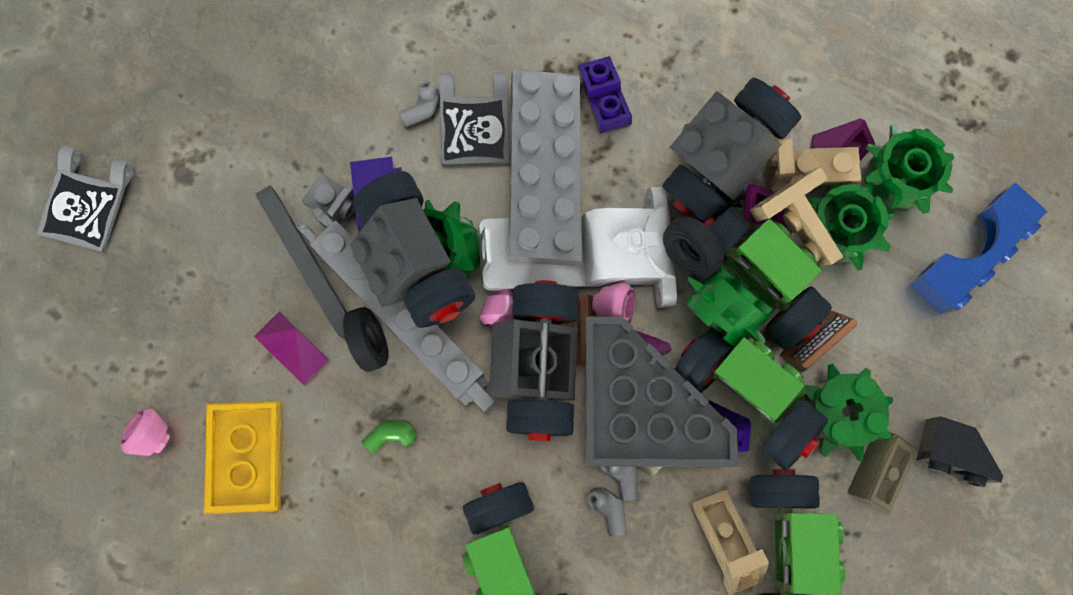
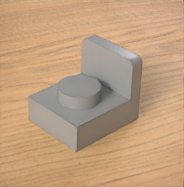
(330, 198)

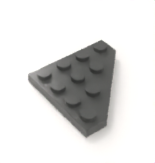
(644, 409)

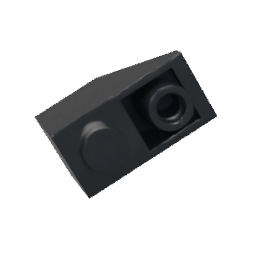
(958, 449)

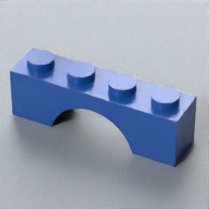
(1004, 221)

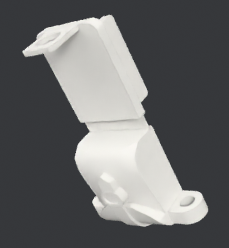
(615, 249)

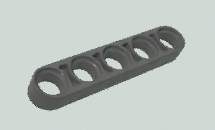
(303, 257)

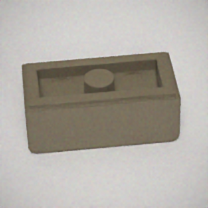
(883, 472)

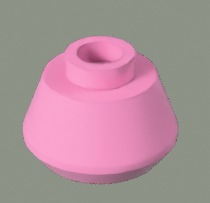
(615, 301)
(497, 308)
(145, 434)

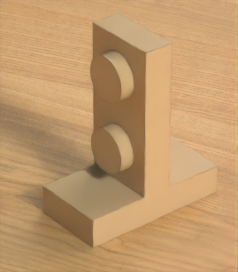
(838, 164)
(800, 215)
(730, 542)

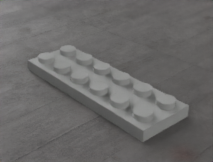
(545, 169)

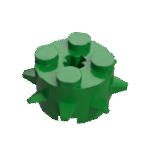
(909, 168)
(862, 212)
(456, 236)
(729, 306)
(866, 406)

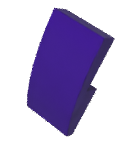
(605, 94)

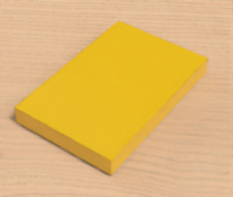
(243, 457)

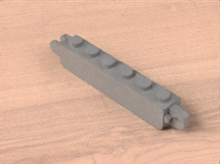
(427, 344)

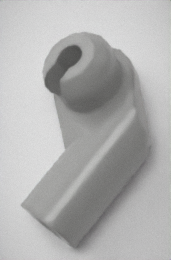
(425, 104)
(628, 481)
(611, 507)

